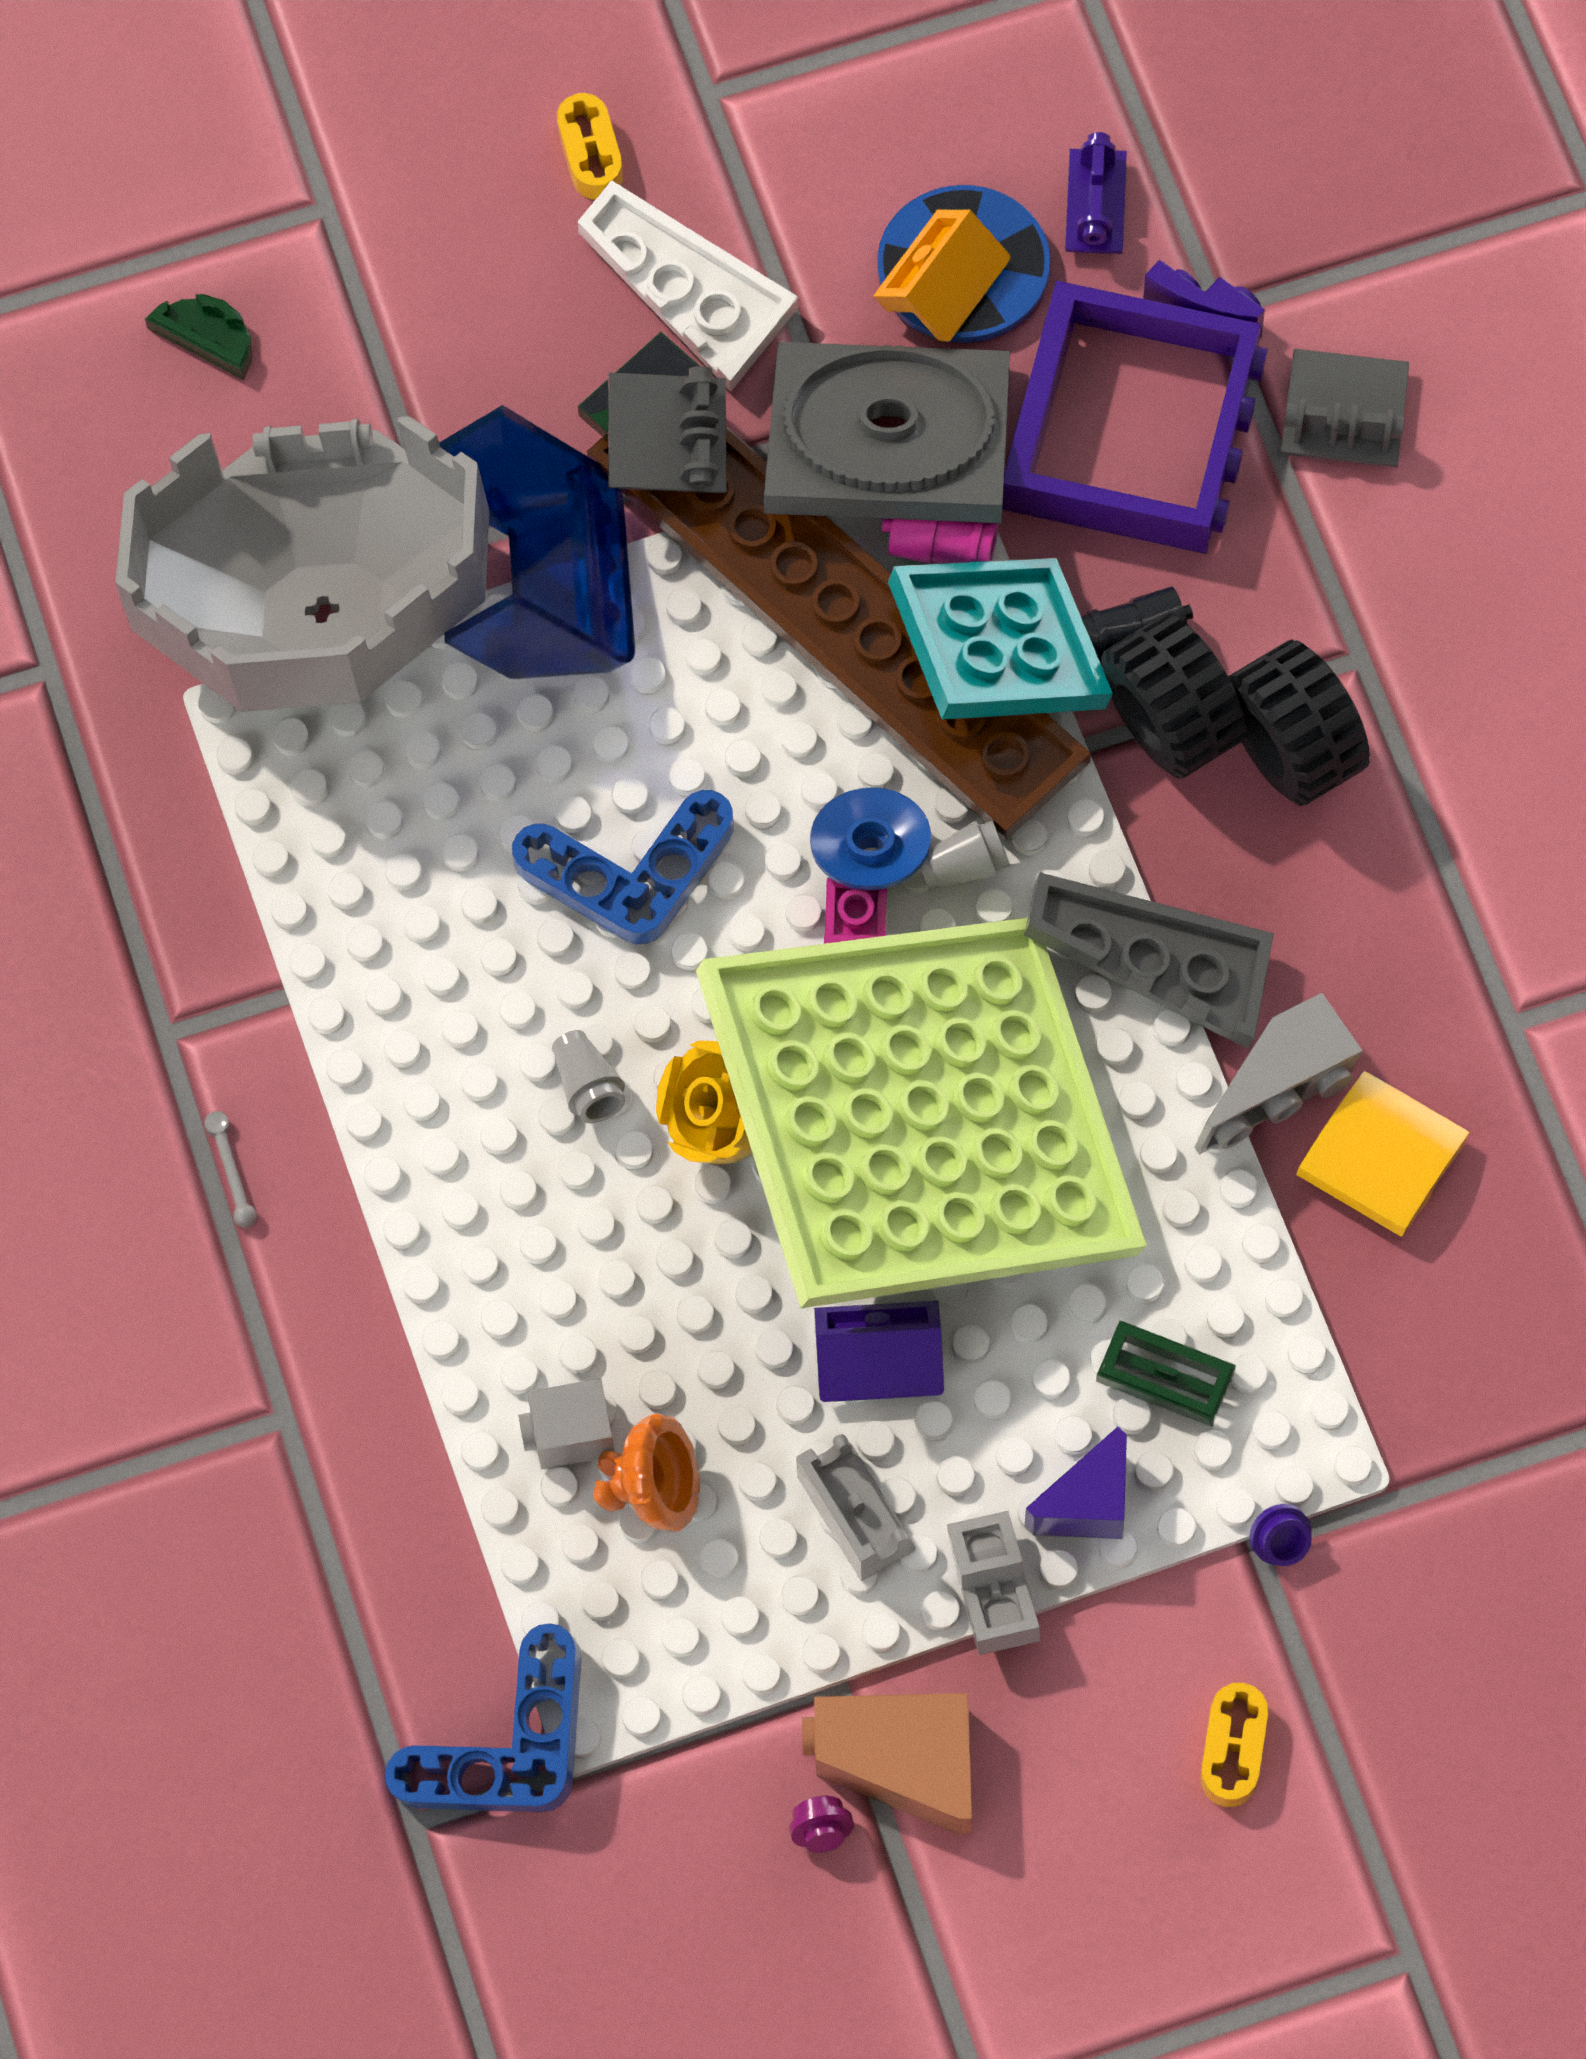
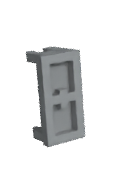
(853, 1507)

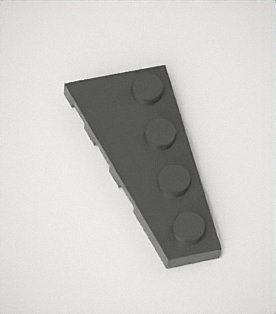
(1165, 953)

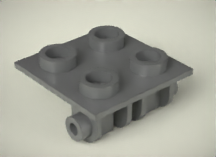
(1345, 408)
(667, 432)

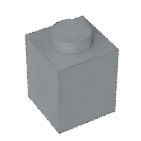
(567, 1423)

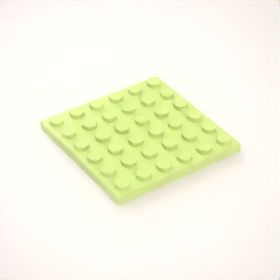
(918, 1111)

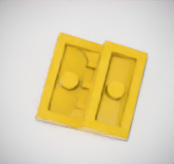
(1382, 1153)

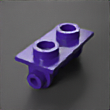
(1096, 197)

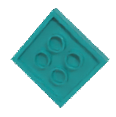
(999, 638)

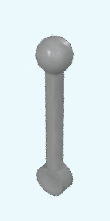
(218, 1126)

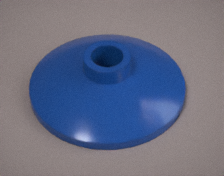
(870, 820)

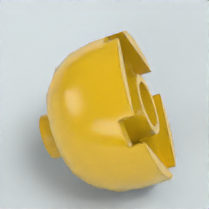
(701, 1107)

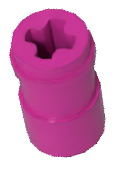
(941, 540)

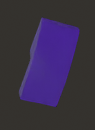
(1182, 290)

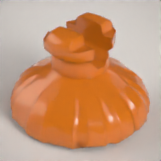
(652, 1475)

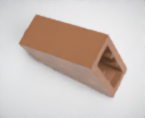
(897, 1751)

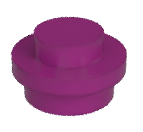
(820, 1823)

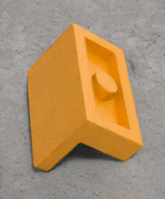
(944, 272)

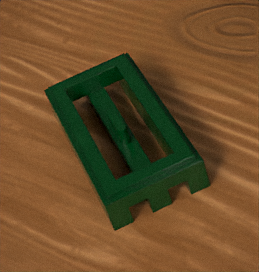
(1157, 1394)

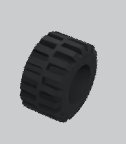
(1174, 695)
(1300, 722)

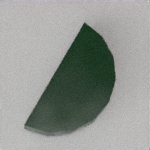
(206, 329)

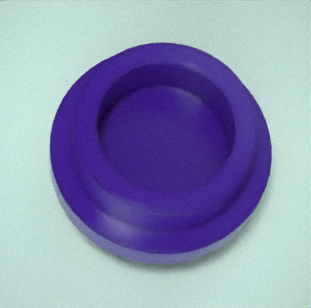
(1281, 1535)

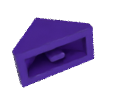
(1087, 1497)

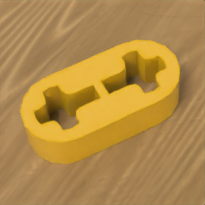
(579, 149)
(1249, 1746)

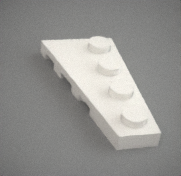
(695, 287)

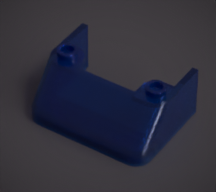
(566, 555)

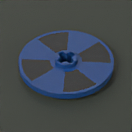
(1017, 287)

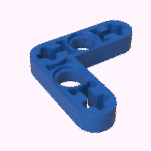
(625, 888)
(528, 1748)

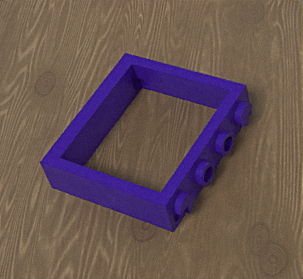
(1113, 510)

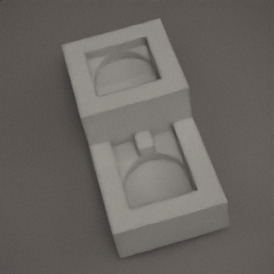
(993, 1582)

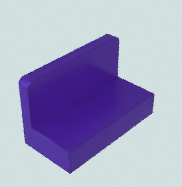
(879, 1351)

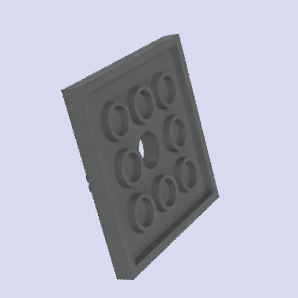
(933, 467)

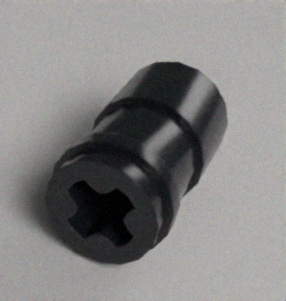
(1118, 622)

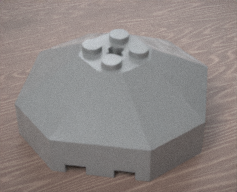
(239, 557)

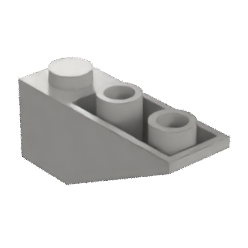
(1293, 1060)

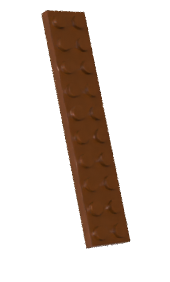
(844, 621)

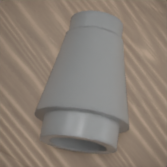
(965, 857)
(588, 1080)

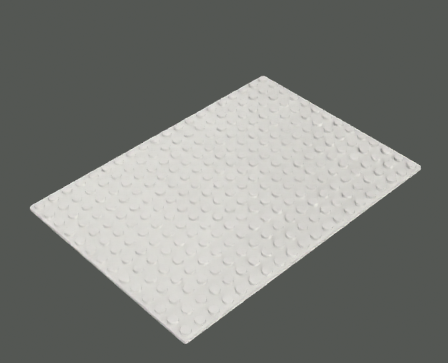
(597, 1252)

